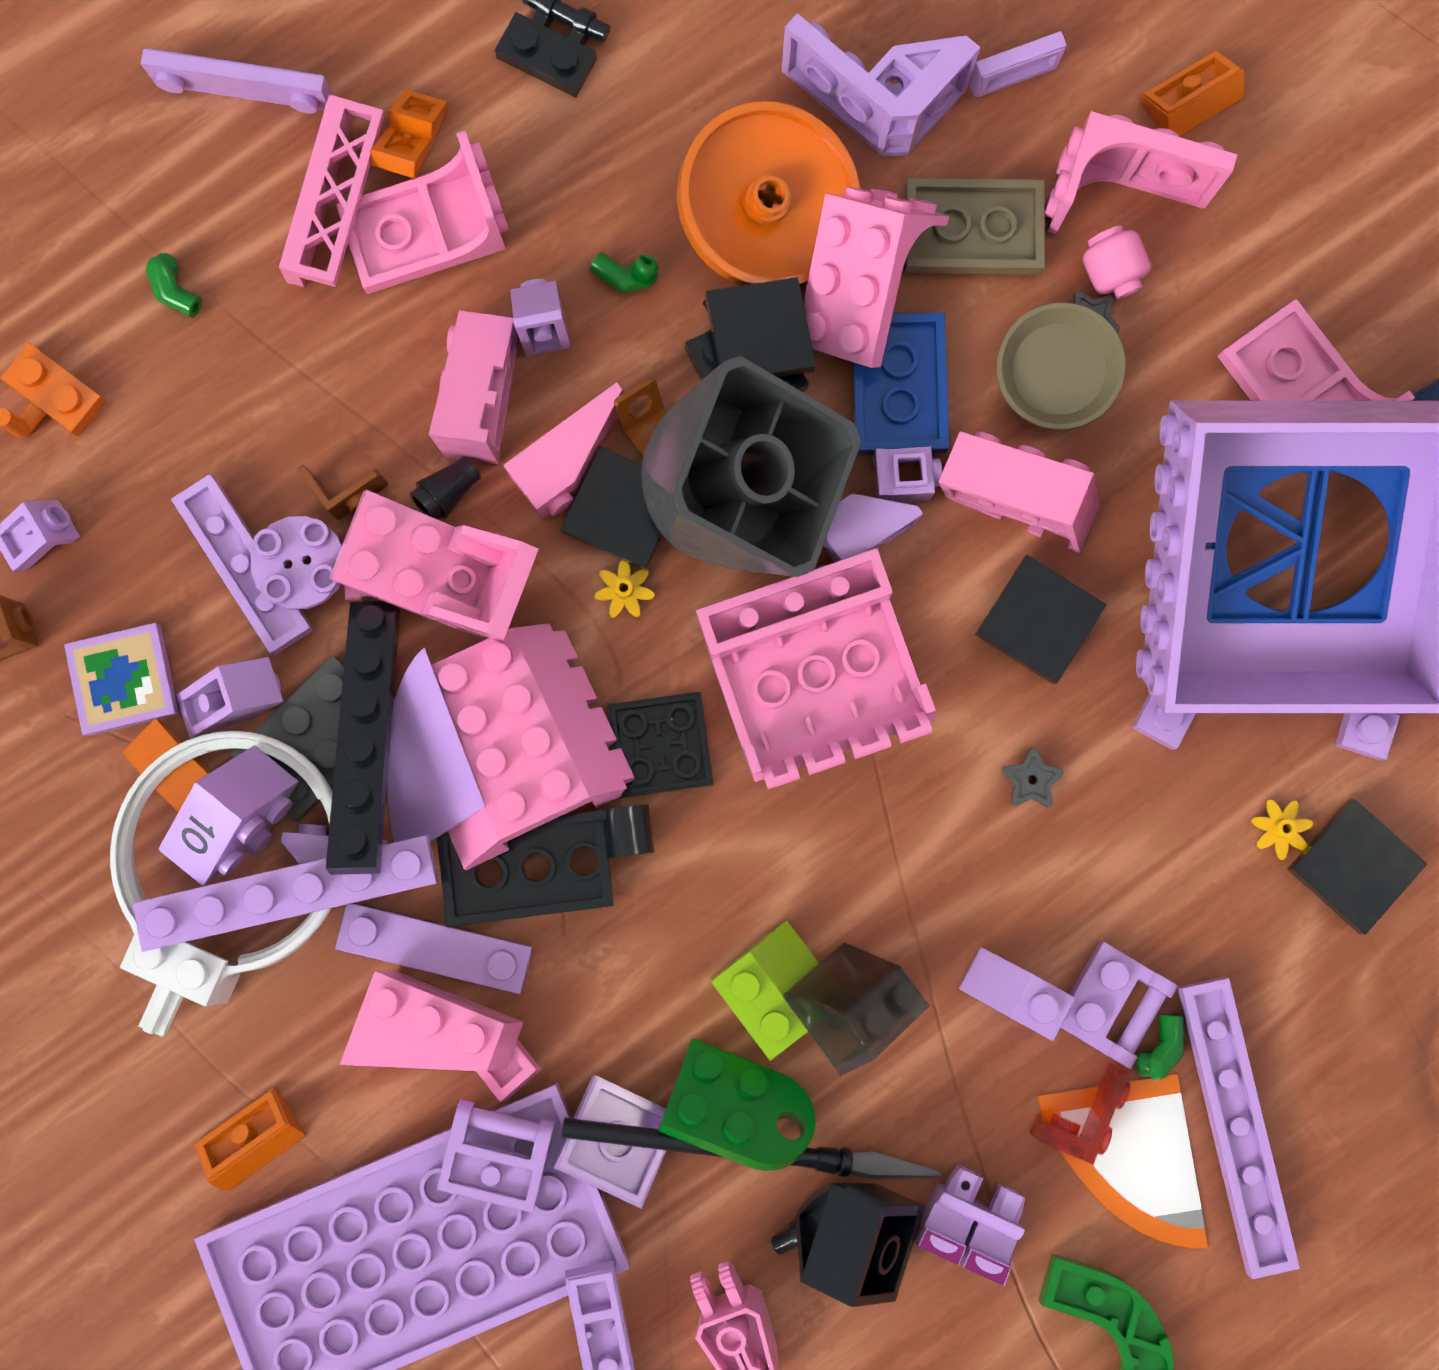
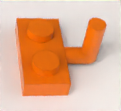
(50, 392)

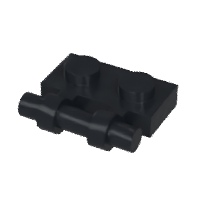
(548, 54)

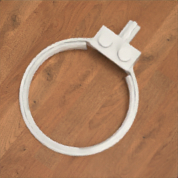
(183, 967)

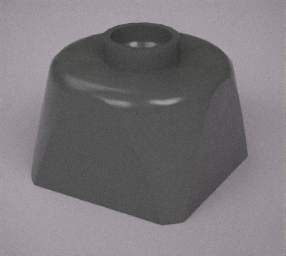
(748, 471)

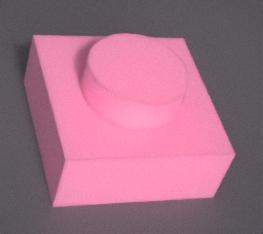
(508, 1081)

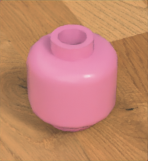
(1116, 262)

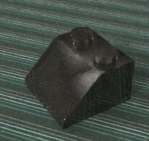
(855, 1005)

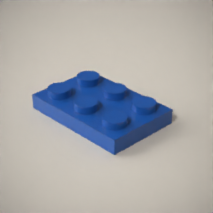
(907, 396)

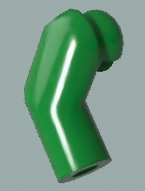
(161, 276)
(626, 278)
(1168, 1051)

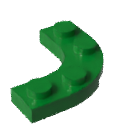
(1112, 1305)

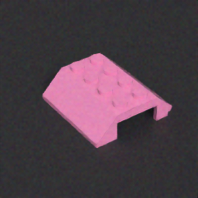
(816, 669)
(527, 736)

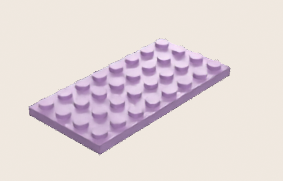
(393, 1269)

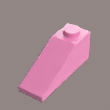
(557, 463)

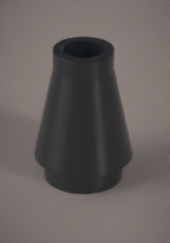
(444, 489)

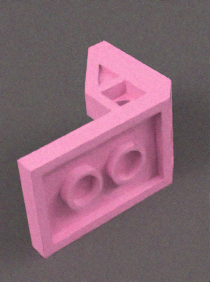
(433, 568)

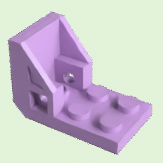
(880, 113)

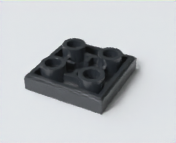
(762, 325)
(613, 511)
(1040, 619)
(663, 743)
(1357, 866)

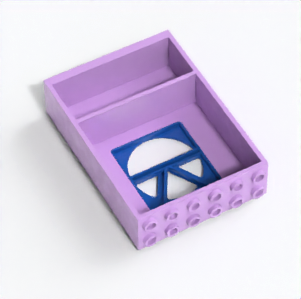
(1229, 654)

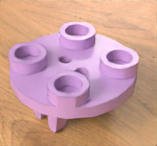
(294, 541)

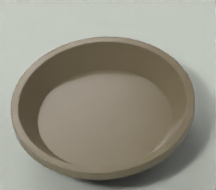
(1060, 366)

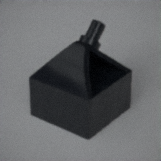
(853, 1241)

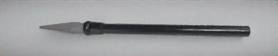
(823, 1159)

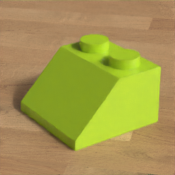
(756, 984)

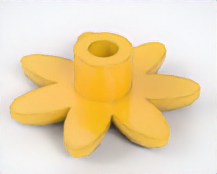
(626, 598)
(1274, 828)

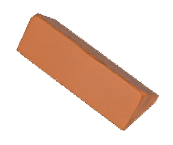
(1195, 93)
(248, 1140)

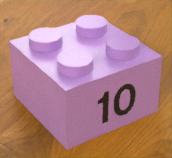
(229, 816)

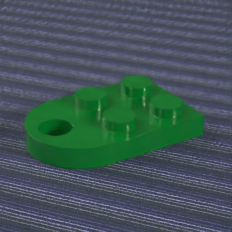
(735, 1107)

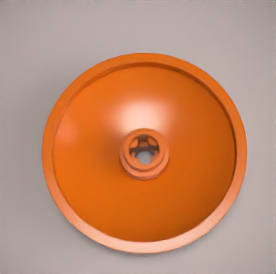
(751, 156)

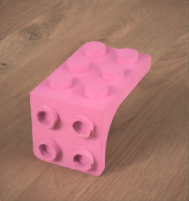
(1139, 158)
(428, 222)
(859, 269)
(1294, 362)

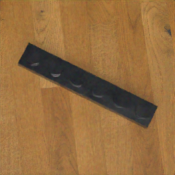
(363, 739)

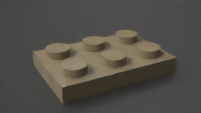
(990, 227)

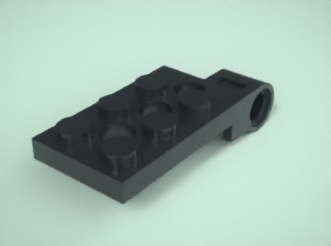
(606, 832)

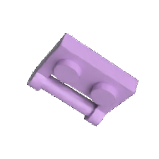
(1101, 995)
(492, 1172)

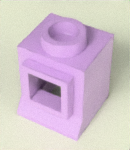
(888, 482)

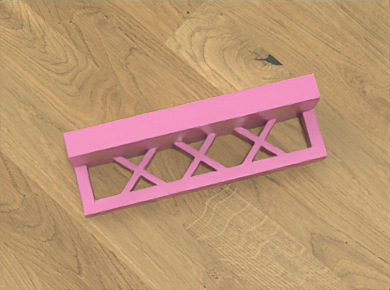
(320, 189)

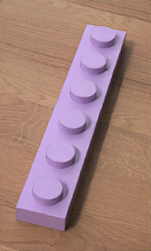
(278, 895)
(1238, 1128)

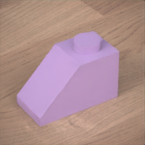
(539, 317)
(867, 524)
(229, 696)
(1016, 993)

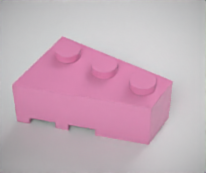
(475, 387)
(1022, 486)
(427, 1028)

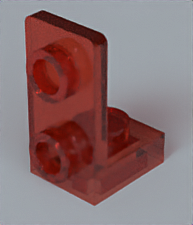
(1096, 1134)

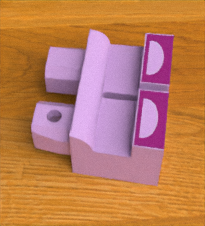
(969, 1230)

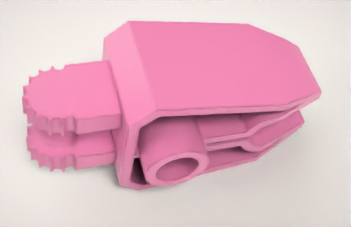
(734, 1325)

